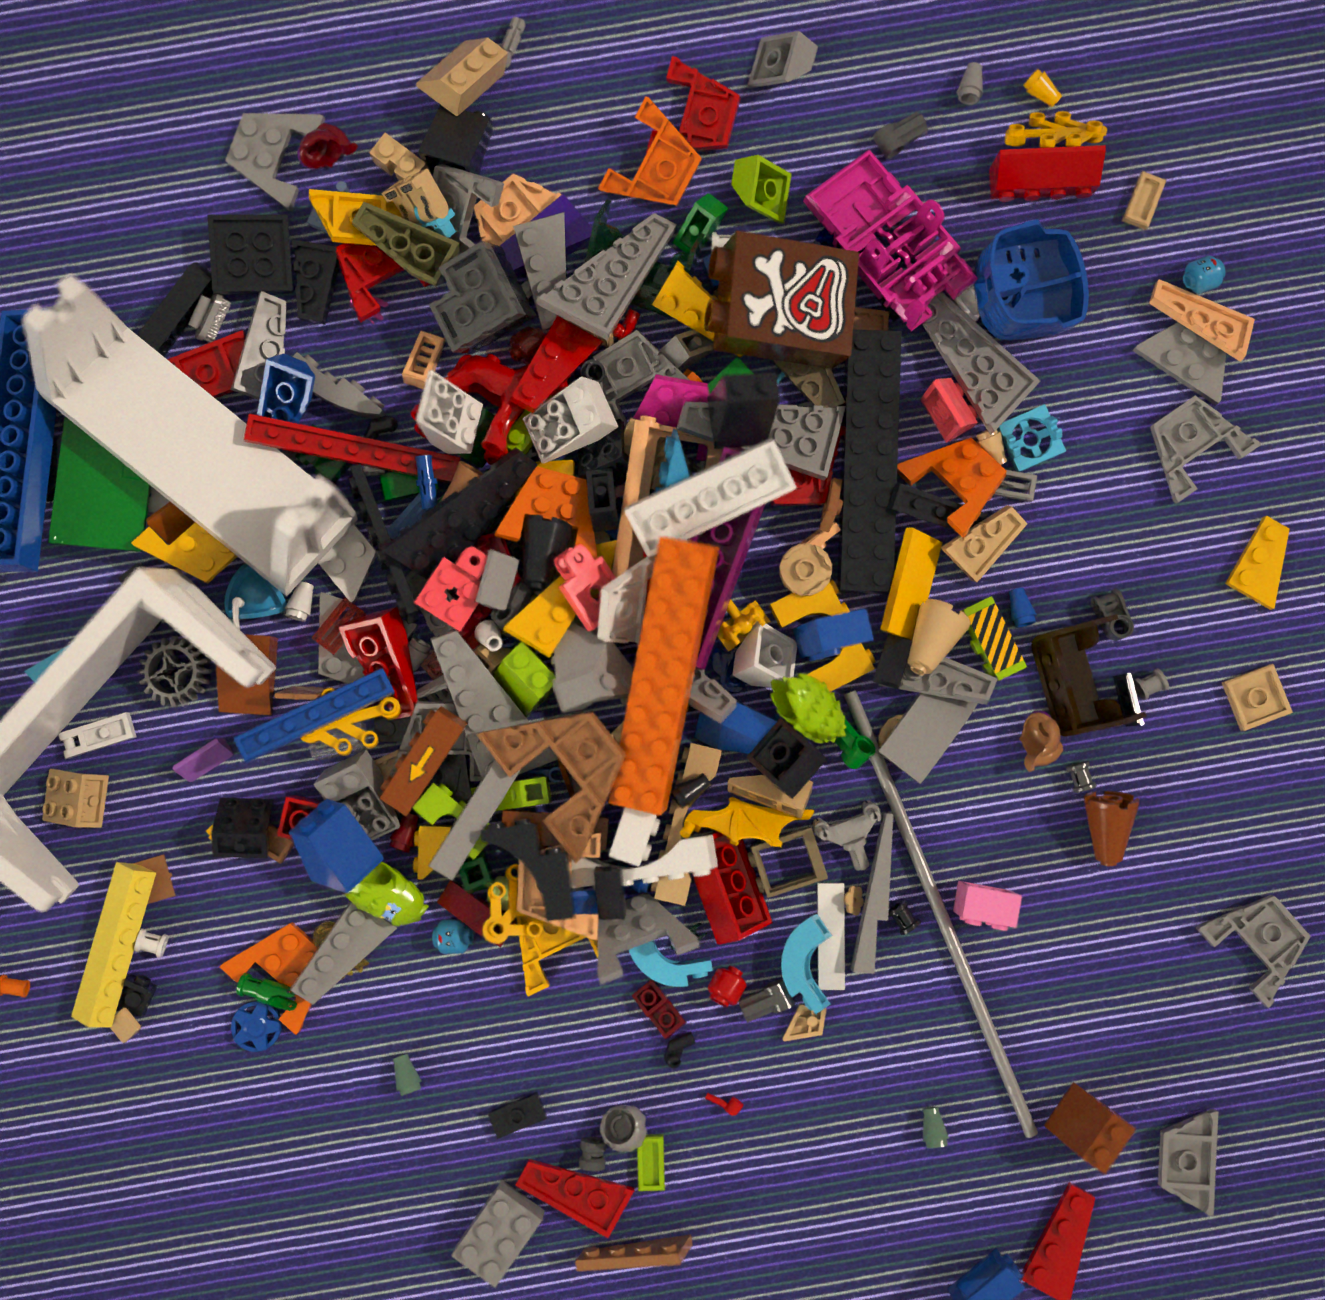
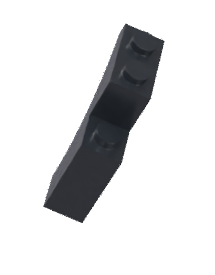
(548, 870)

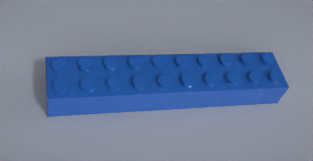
(25, 450)

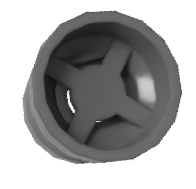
(592, 1154)

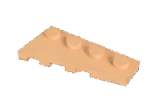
(1208, 319)

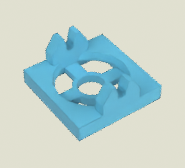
(1013, 447)

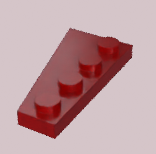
(1059, 1249)

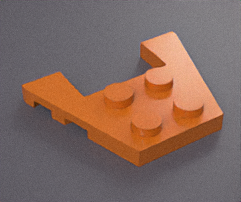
(666, 166)
(966, 471)
(555, 496)
(284, 958)

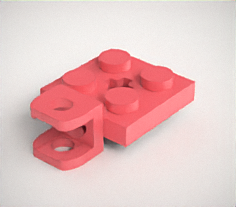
(449, 575)
(583, 575)

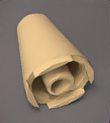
(935, 635)

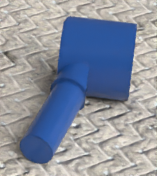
(546, 772)

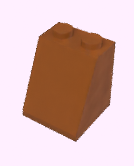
(1089, 1128)

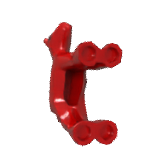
(497, 385)

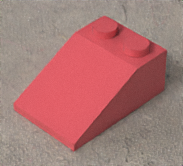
(948, 408)

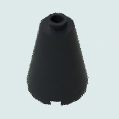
(540, 545)

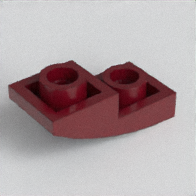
(659, 1009)

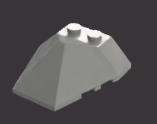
(589, 669)

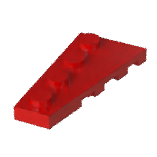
(554, 362)
(581, 1196)

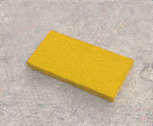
(910, 582)

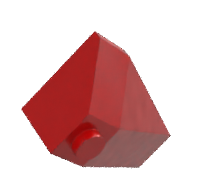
(379, 643)

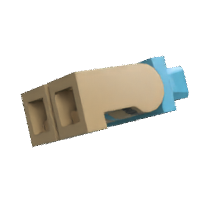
(422, 202)

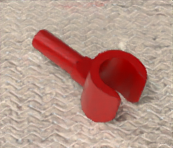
(732, 1107)

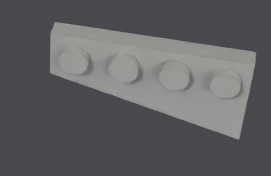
(543, 257)
(262, 341)
(950, 681)
(342, 949)

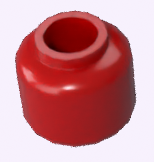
(726, 986)

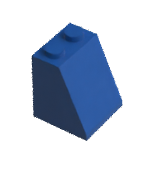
(335, 847)

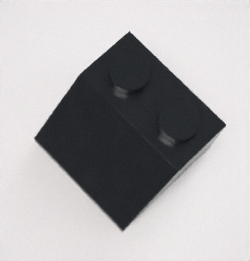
(786, 758)

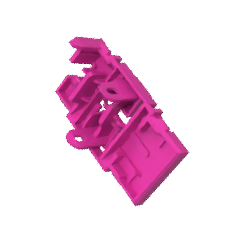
(860, 203)

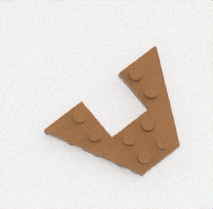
(585, 751)

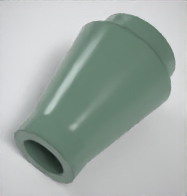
(405, 1075)
(934, 1129)

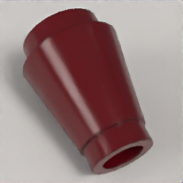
(403, 837)

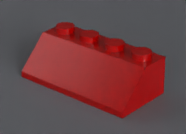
(1046, 172)
(731, 893)

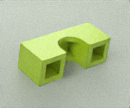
(438, 803)

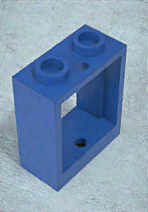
(991, 1279)

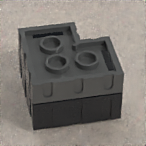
(481, 300)

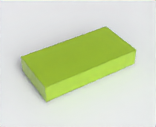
(651, 1163)

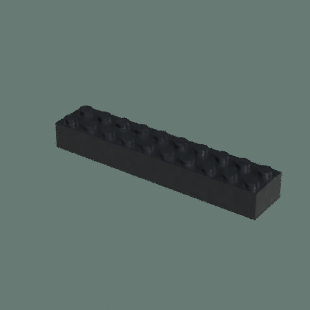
(869, 462)

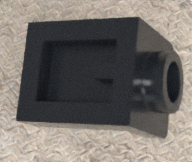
(137, 994)

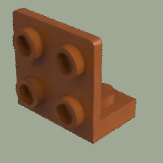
(169, 522)

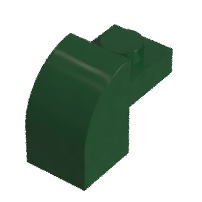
(476, 873)

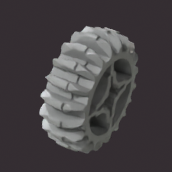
(170, 661)

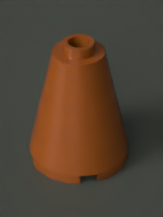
(1110, 824)

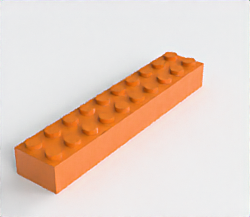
(664, 673)

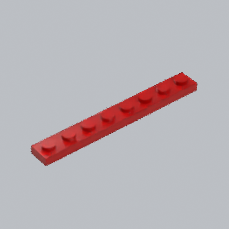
(345, 447)

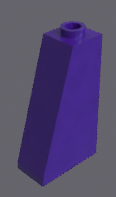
(576, 233)

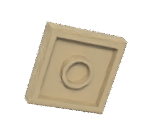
(1257, 697)

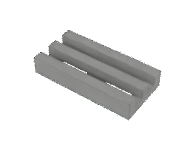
(1015, 495)

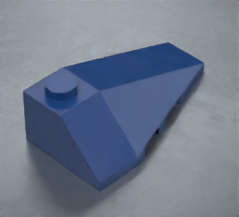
(285, 389)
(738, 732)

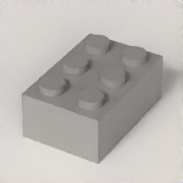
(498, 1233)

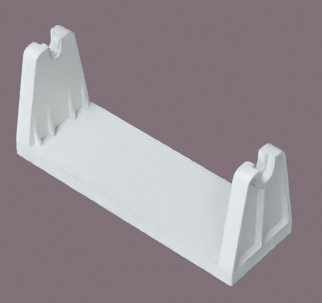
(181, 439)
(74, 679)

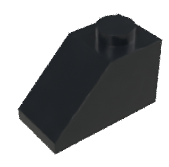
(602, 500)

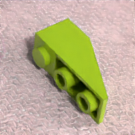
(525, 794)

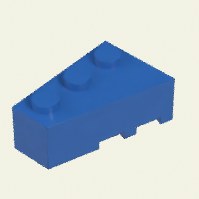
(830, 634)

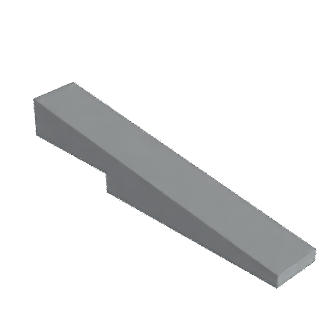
(876, 900)

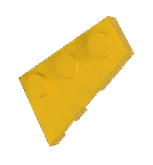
(1261, 563)

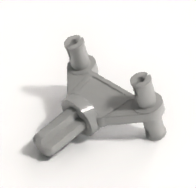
(851, 833)

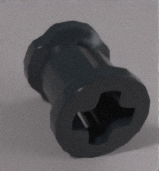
(903, 917)

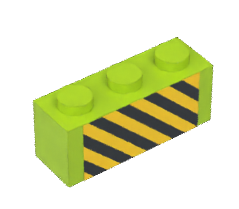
(993, 640)

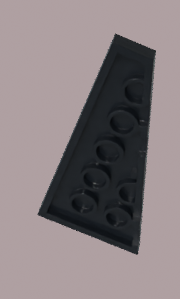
(460, 517)

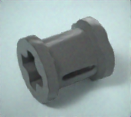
(1081, 776)

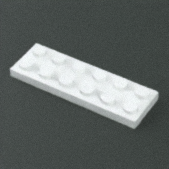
(711, 496)

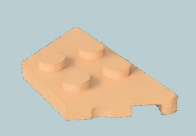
(517, 205)

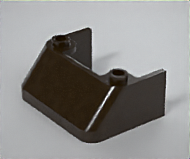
(1070, 683)

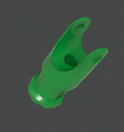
(266, 992)

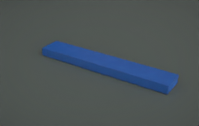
(313, 715)

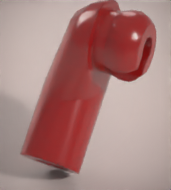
(628, 325)

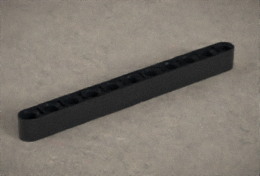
(159, 331)

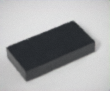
(892, 661)
(610, 892)

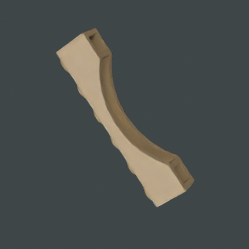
(698, 760)

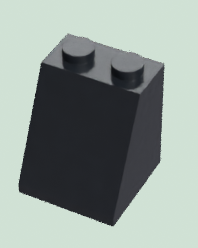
(457, 140)
(743, 409)

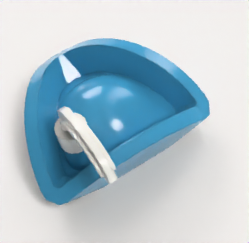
(251, 596)

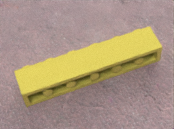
(113, 945)

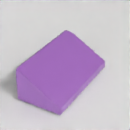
(204, 759)

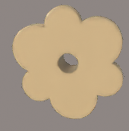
(853, 900)

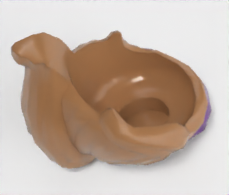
(1040, 740)

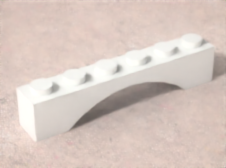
(688, 855)

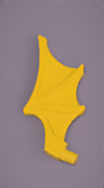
(742, 821)

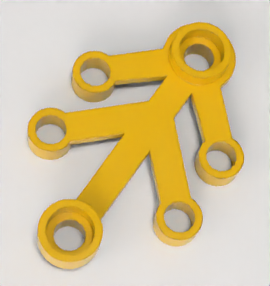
(1056, 132)
(346, 725)
(504, 920)

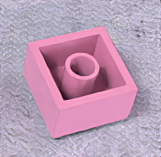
(987, 904)

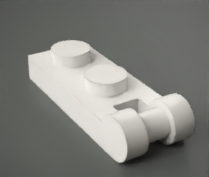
(98, 735)

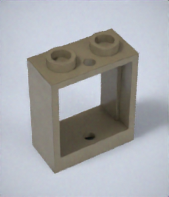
(819, 872)

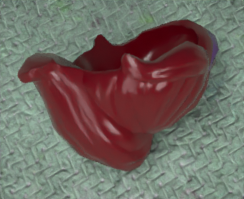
(324, 147)

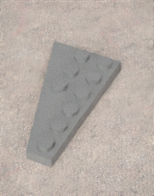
(609, 281)
(982, 367)
(479, 699)

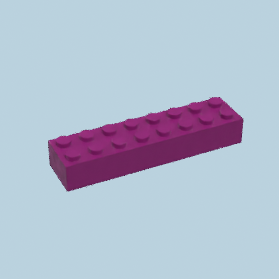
(733, 542)

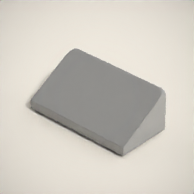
(497, 580)

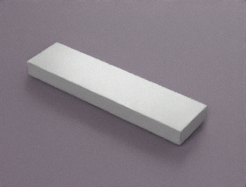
(832, 951)

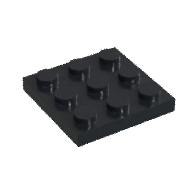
(250, 254)

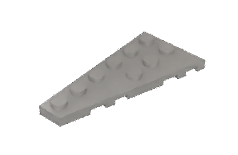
(801, 433)

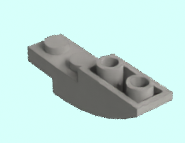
(345, 395)

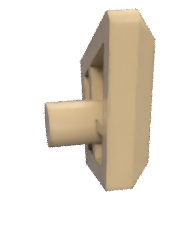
(805, 1024)

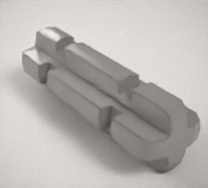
(512, 37)

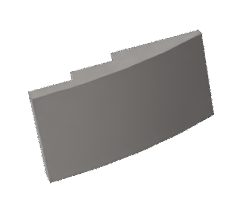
(925, 733)

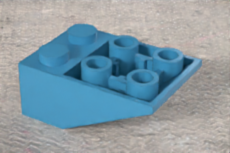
(675, 467)

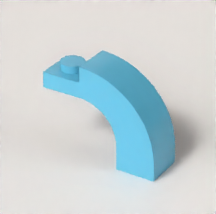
(797, 959)
(665, 970)

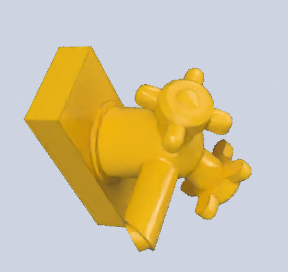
(740, 624)

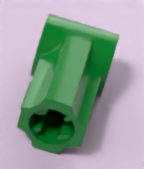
(855, 748)

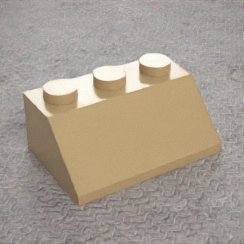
(465, 74)

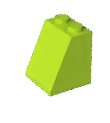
(525, 678)

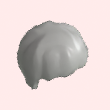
(623, 1128)

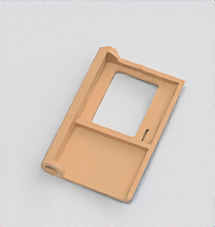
(638, 483)

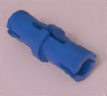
(426, 481)

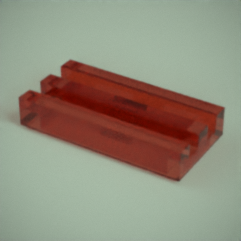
(329, 622)

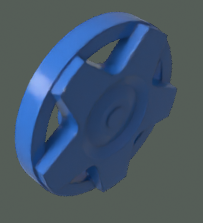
(255, 1026)

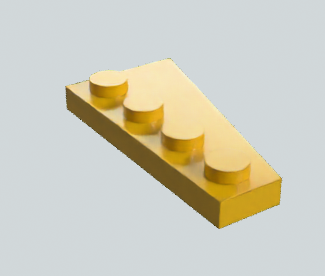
(685, 300)
(544, 620)

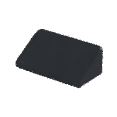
(1127, 697)

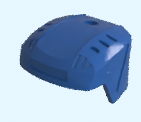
(1041, 292)

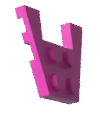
(665, 402)

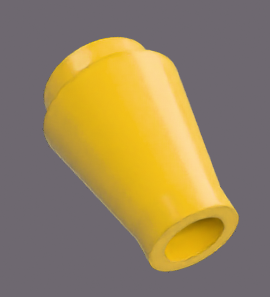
(1042, 88)

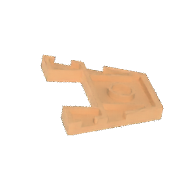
(532, 904)

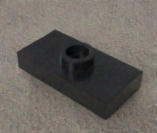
(517, 1115)

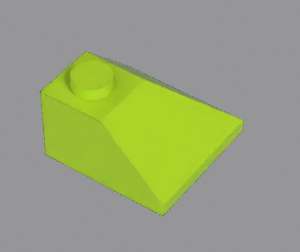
(762, 186)

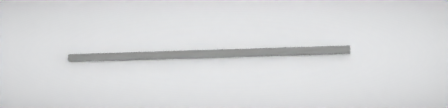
(943, 920)

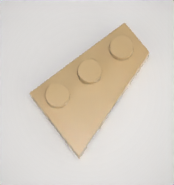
(985, 542)

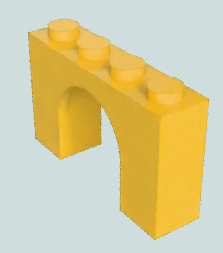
(852, 660)

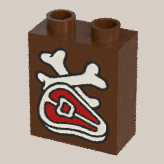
(783, 300)

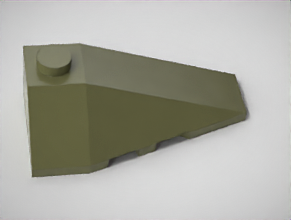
(407, 243)

